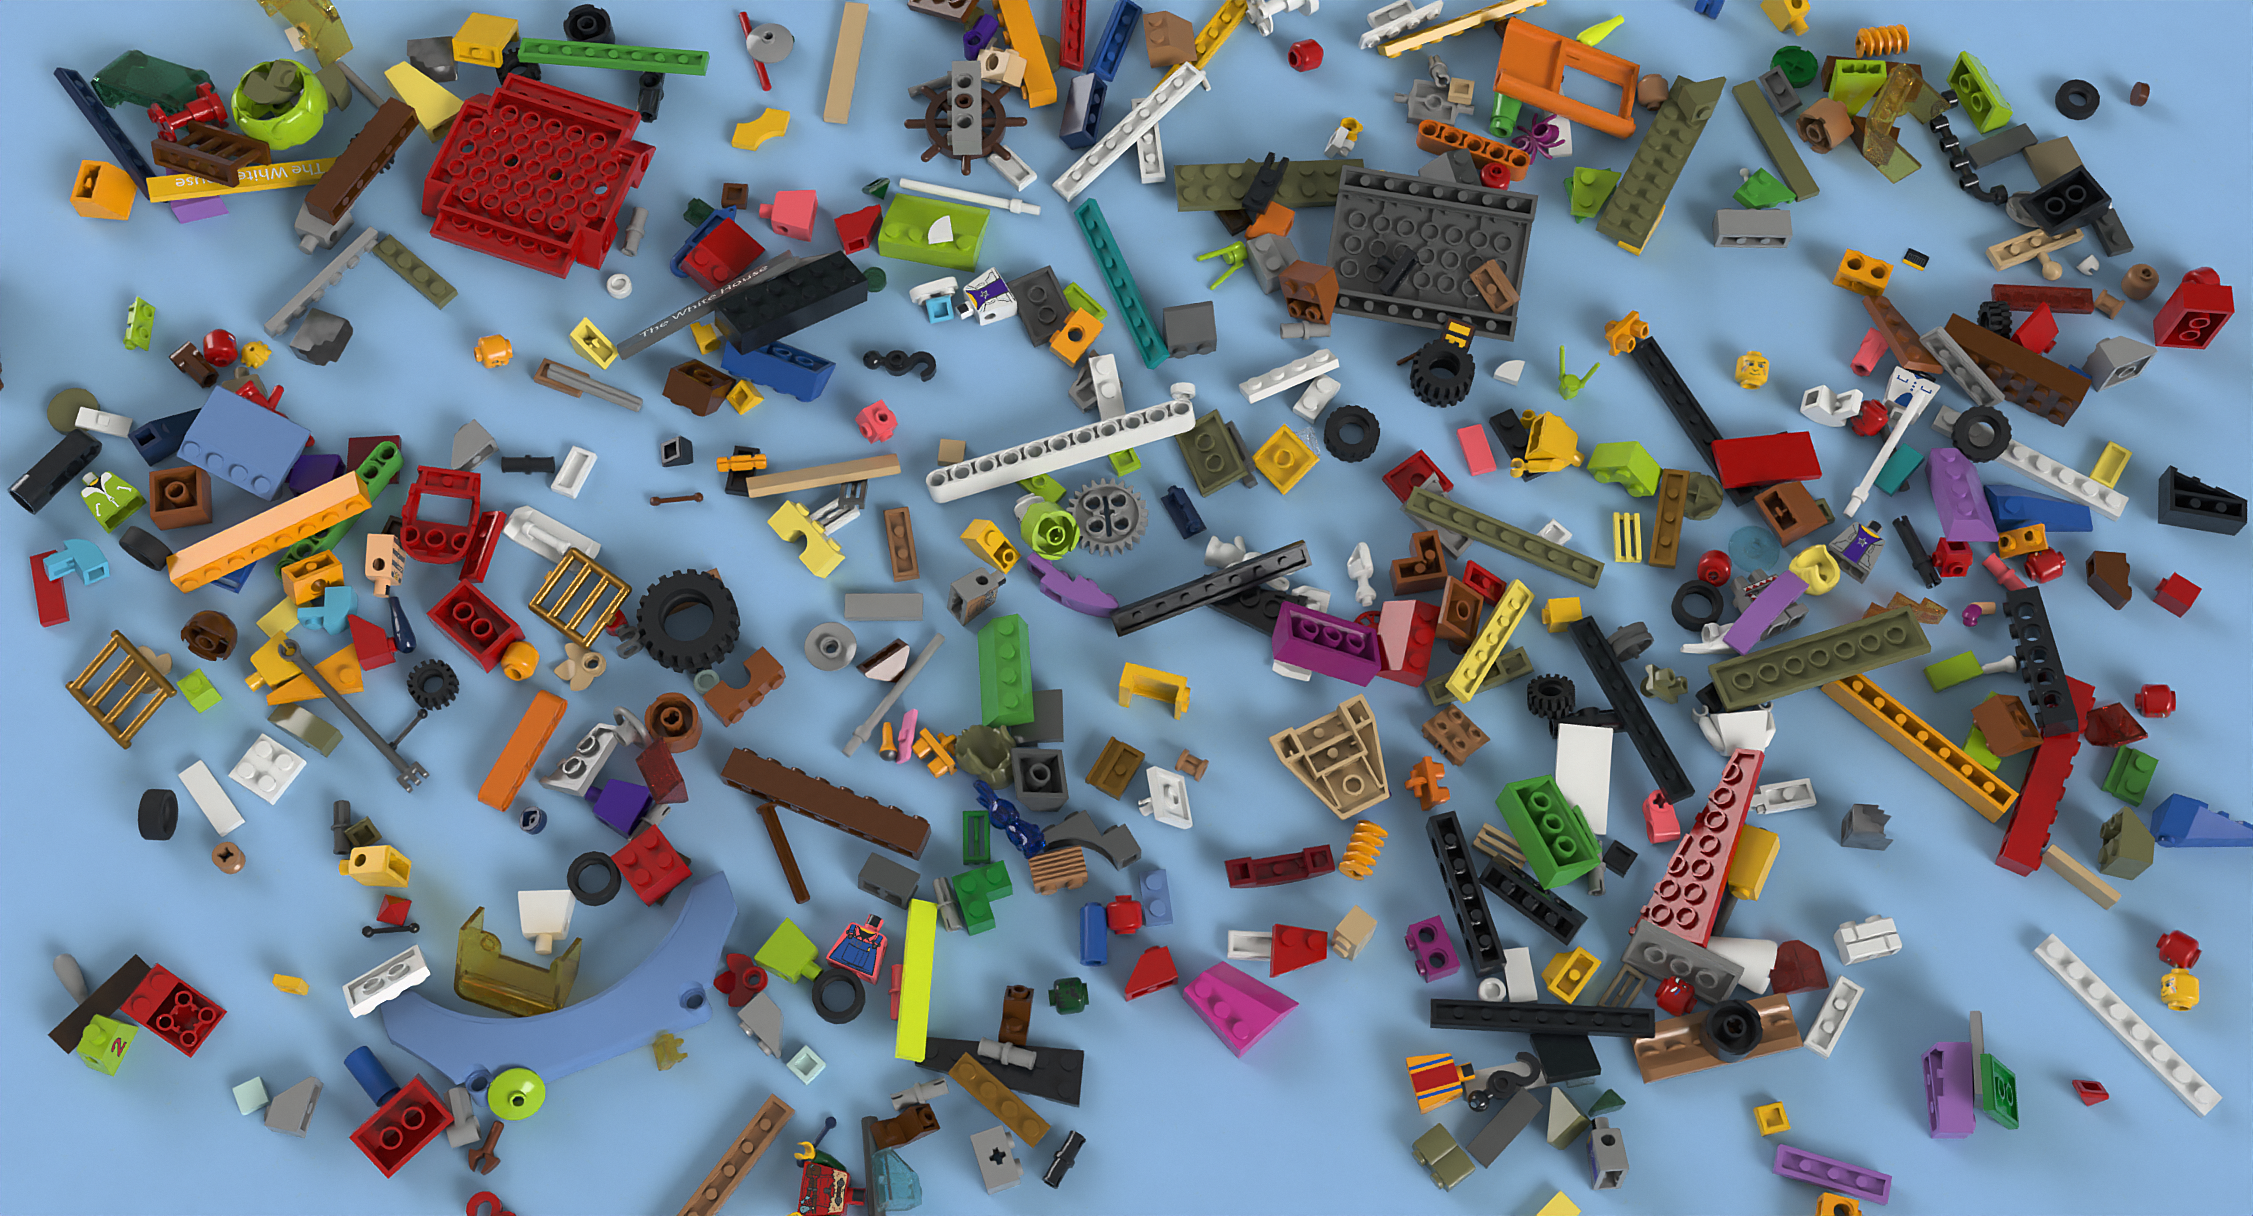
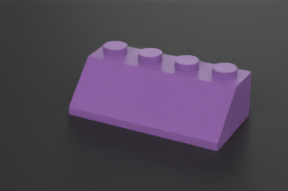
(1959, 497)

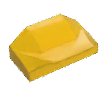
(1569, 973)

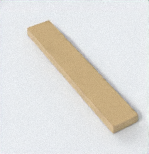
(846, 63)
(823, 475)

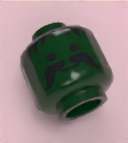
(1069, 995)

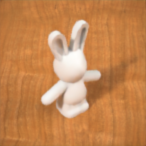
(1226, 555)

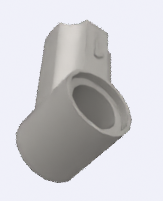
(465, 1126)

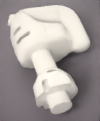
(1361, 569)

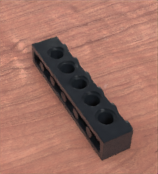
(2029, 603)
(1466, 894)

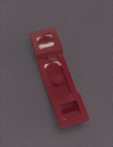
(1279, 869)

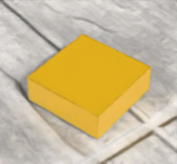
(290, 984)
(1771, 1118)

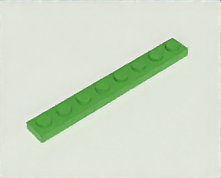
(613, 56)

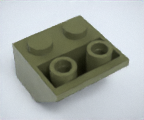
(2126, 846)

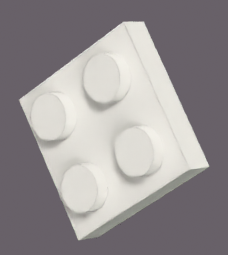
(267, 769)

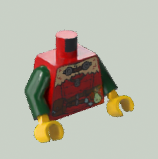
(825, 1185)

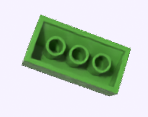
(1005, 672)
(1547, 831)

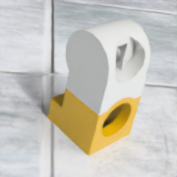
(707, 337)

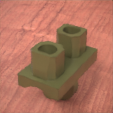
(1663, 684)

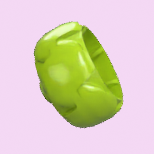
(291, 123)

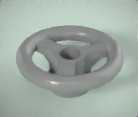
(630, 729)

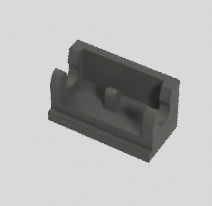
(888, 880)

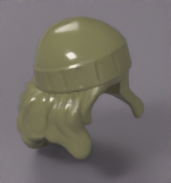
(986, 754)

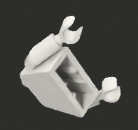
(1737, 729)

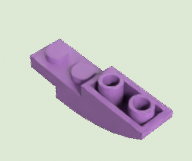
(1079, 595)

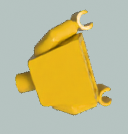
(1549, 445)

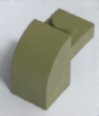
(336, 86)
(272, 87)

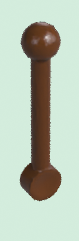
(655, 501)

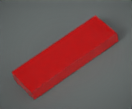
(482, 546)
(49, 594)

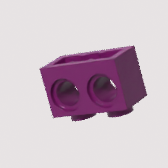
(1439, 948)

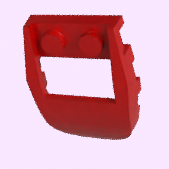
(439, 541)

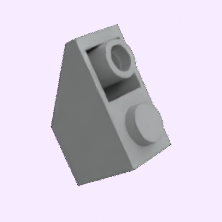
(765, 1022)

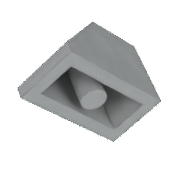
(472, 447)
(294, 1108)

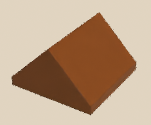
(1459, 612)

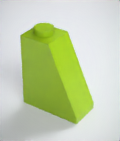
(1856, 82)

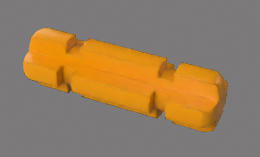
(741, 462)

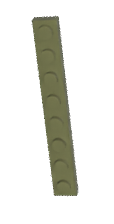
(1504, 537)

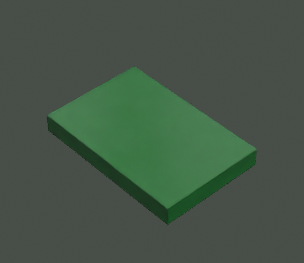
(1999, 1091)

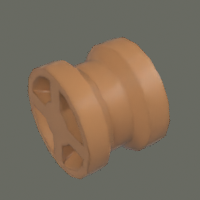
(233, 862)

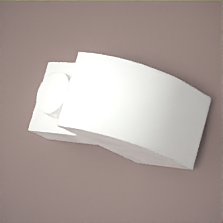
(1828, 408)

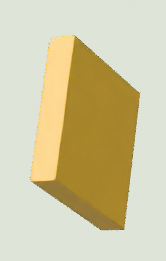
(1284, 459)

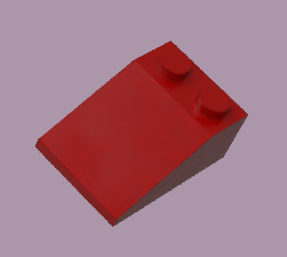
(721, 256)

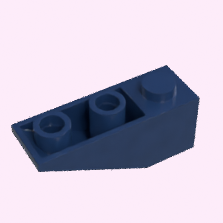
(162, 436)

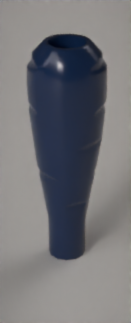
(402, 631)

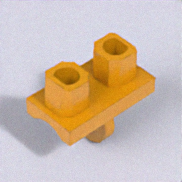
(1623, 333)
(2022, 541)
(943, 762)

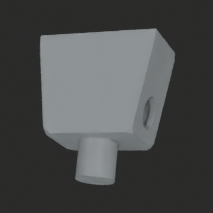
(318, 232)

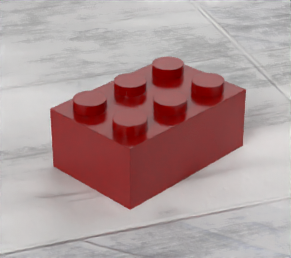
(2193, 315)
(475, 625)

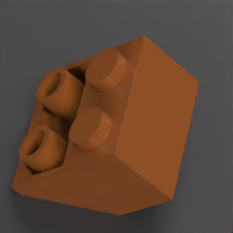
(1309, 291)
(1789, 512)

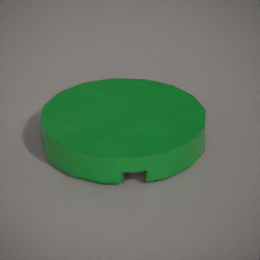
(1797, 65)

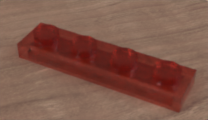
(2058, 299)

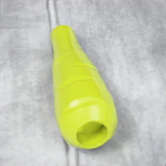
(1598, 32)

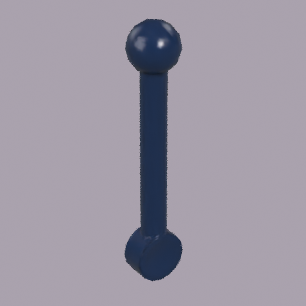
(830, 1123)

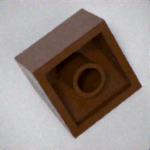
(698, 387)

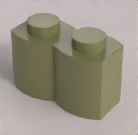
(1442, 1157)

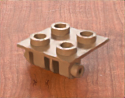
(1455, 733)

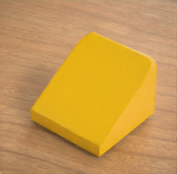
(744, 396)

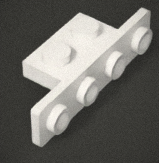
(1396, 18)

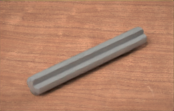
(594, 387)

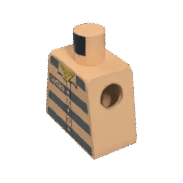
(384, 562)

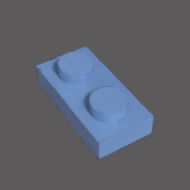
(1155, 898)

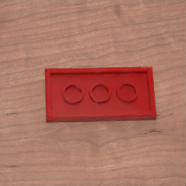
(1766, 459)

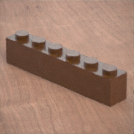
(361, 161)

